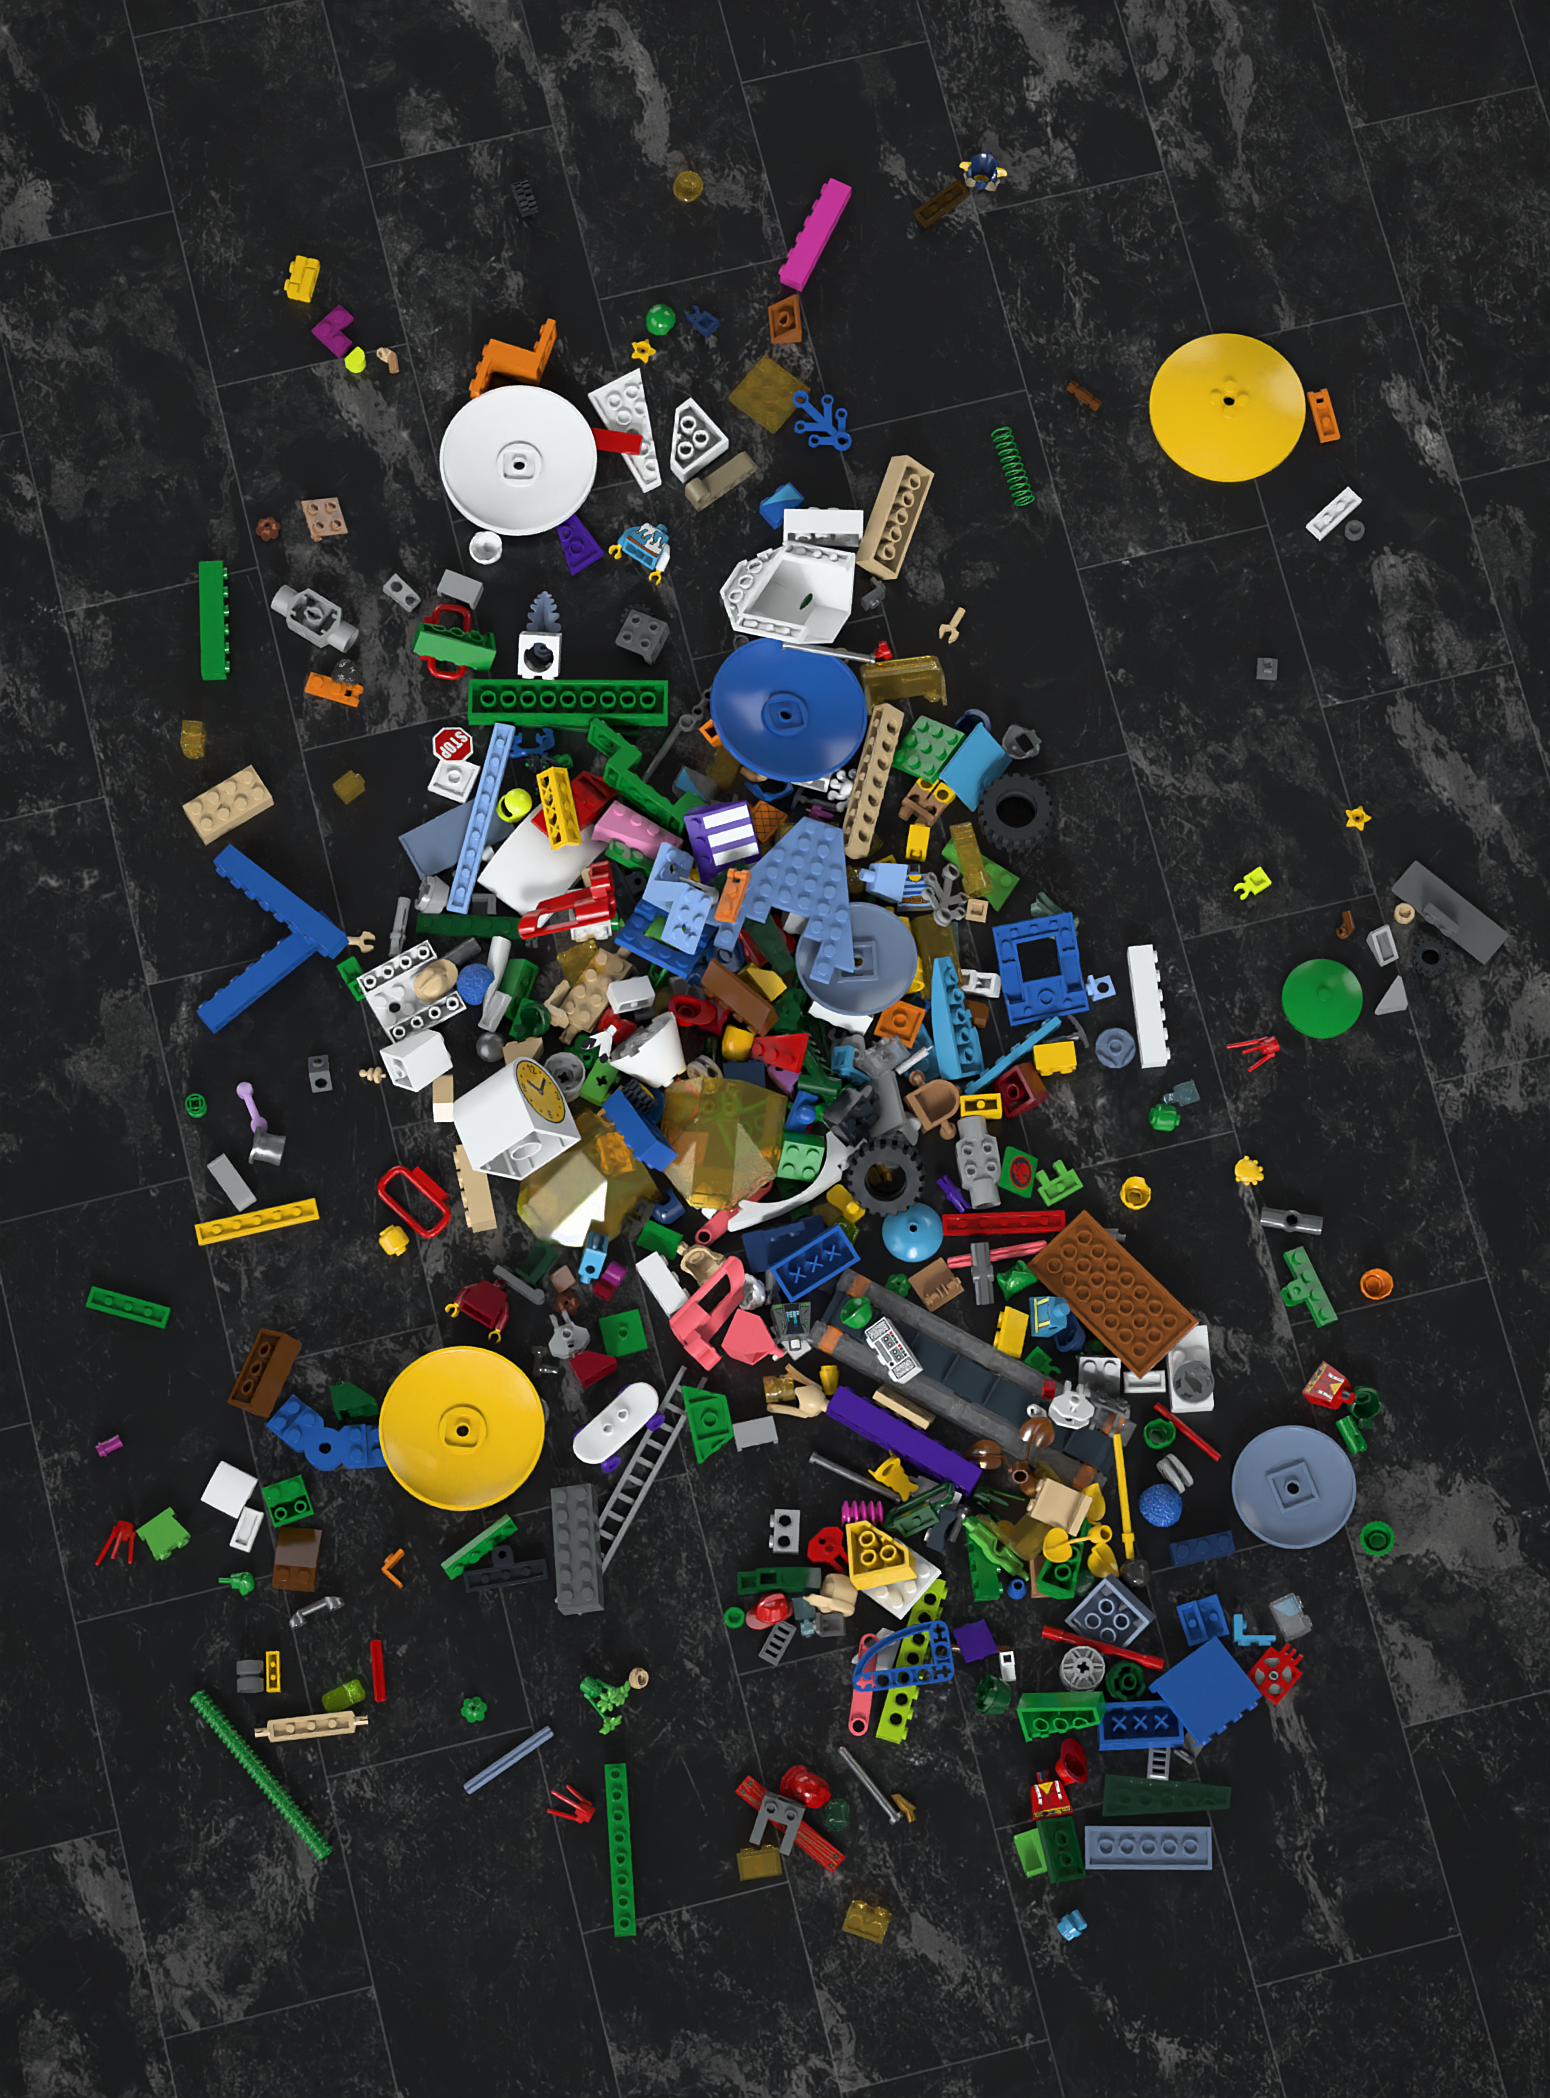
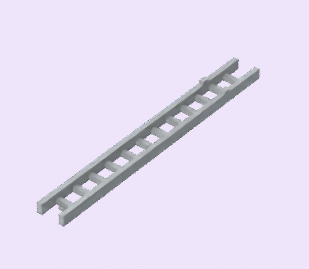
(655, 1469)

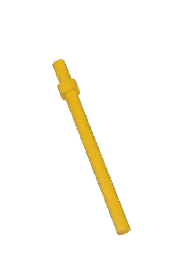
(1127, 1535)

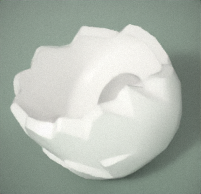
(486, 547)
(753, 1293)

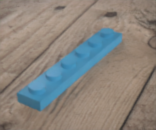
(1017, 1053)

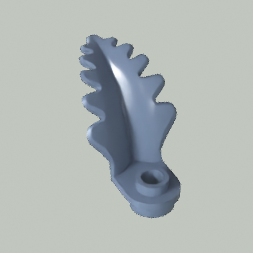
(543, 621)

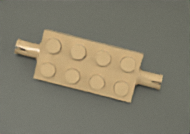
(589, 999)

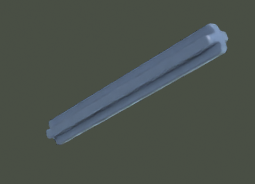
(508, 1760)

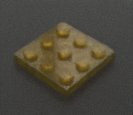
(768, 394)

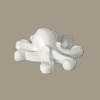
(844, 788)

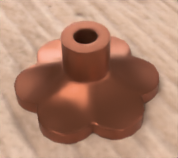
(270, 531)
(572, 1305)

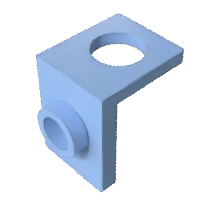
(1091, 987)

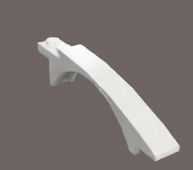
(837, 1160)

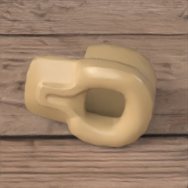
(836, 1596)

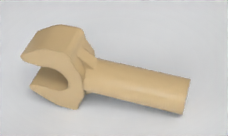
(951, 627)
(360, 941)

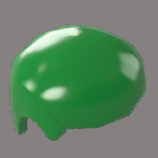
(660, 319)
(1159, 1434)

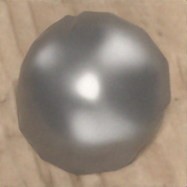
(490, 1046)

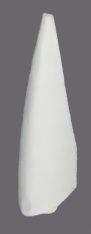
(497, 963)

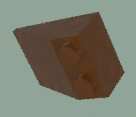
(297, 1559)

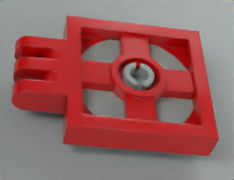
(1275, 1673)

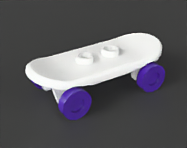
(617, 1424)

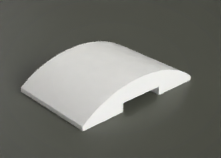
(530, 872)

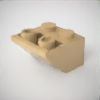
(530, 1048)

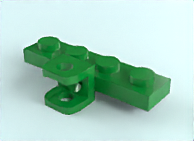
(1307, 1288)

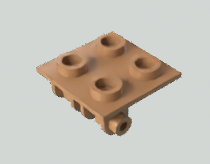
(324, 517)
(936, 1284)

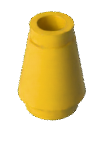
(829, 1378)

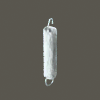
(912, 1060)

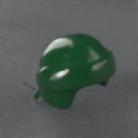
(534, 1020)
(1365, 1405)

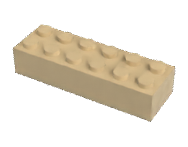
(894, 517)

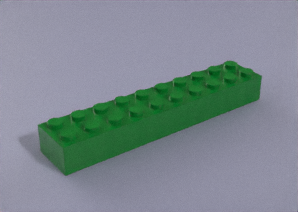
(568, 702)

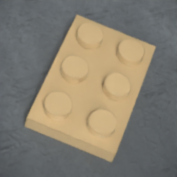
(903, 1407)

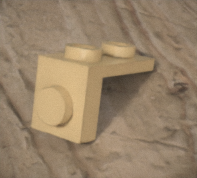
(558, 1016)

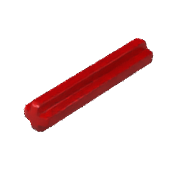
(378, 1670)

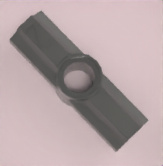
(1304, 1222)
(982, 1273)

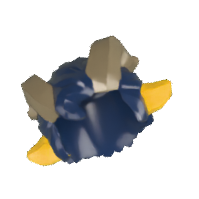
(983, 172)

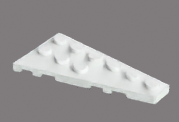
(624, 409)

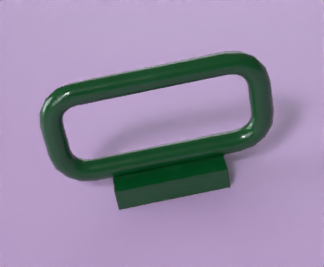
(921, 1516)

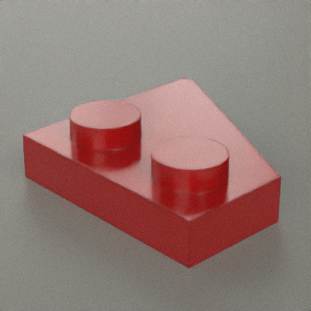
(597, 786)

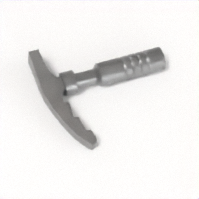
(798, 798)
(1080, 1034)

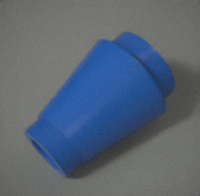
(1016, 1593)

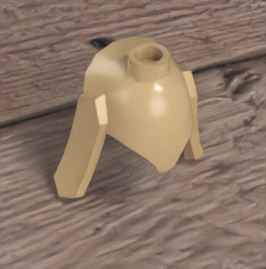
(811, 1398)

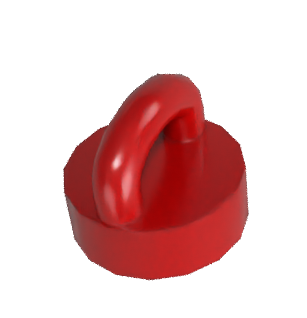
(883, 650)

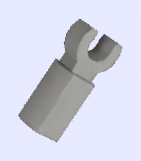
(772, 1289)

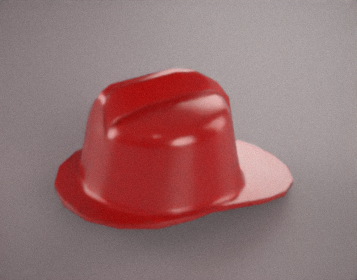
(691, 1010)
(770, 1610)
(1072, 1763)

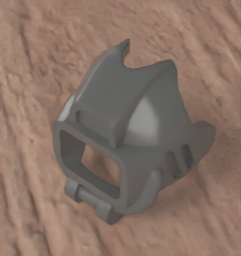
(1011, 746)

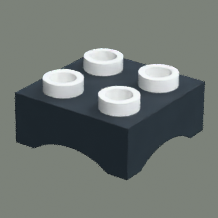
(936, 1536)

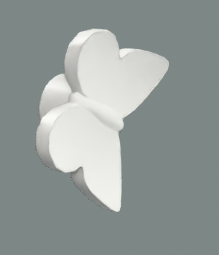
(910, 1129)

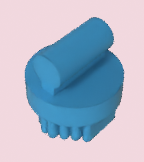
(1072, 1925)

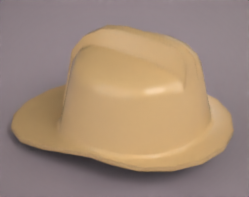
(435, 980)

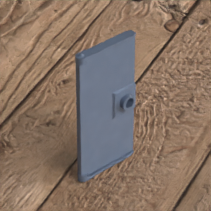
(440, 841)

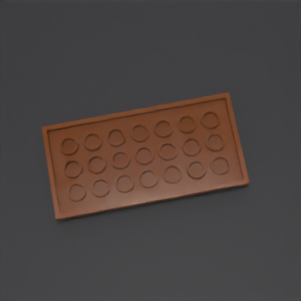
(1112, 1294)

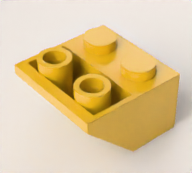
(1012, 1332)

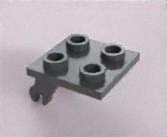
(1119, 1406)

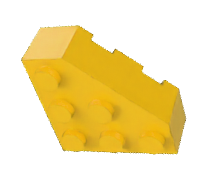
(876, 1557)

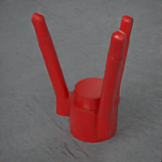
(1266, 1046)
(122, 1532)
(583, 1811)

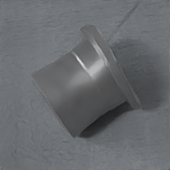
(267, 1147)

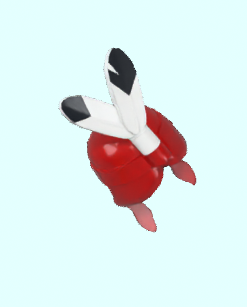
(610, 1031)

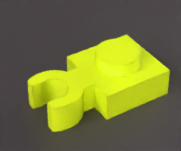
(1254, 882)

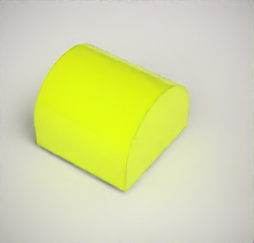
(356, 360)

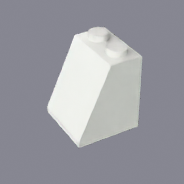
(417, 1060)

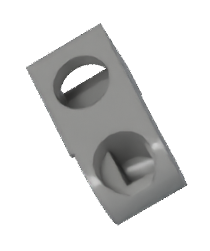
(401, 593)

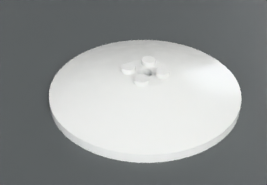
(511, 428)

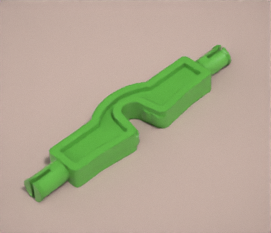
(988, 1543)

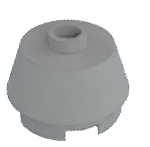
(432, 895)

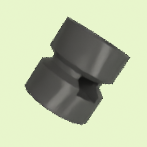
(250, 1676)

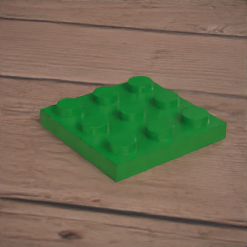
(927, 749)

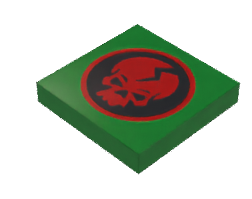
(1018, 1172)

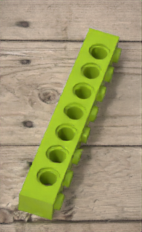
(886, 1729)

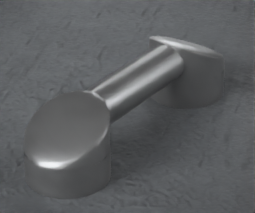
(331, 1602)

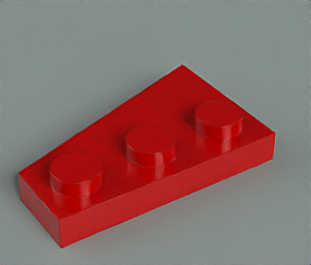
(781, 1050)

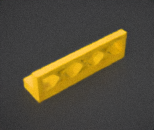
(562, 806)

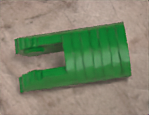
(1351, 1434)

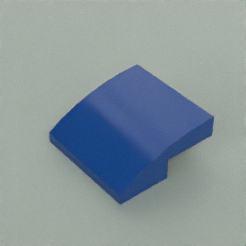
(1203, 1620)

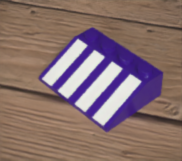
(721, 837)

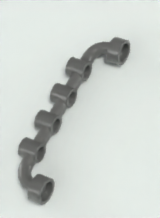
(688, 721)

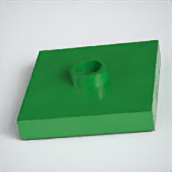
(623, 1333)

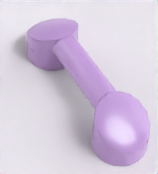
(245, 1092)

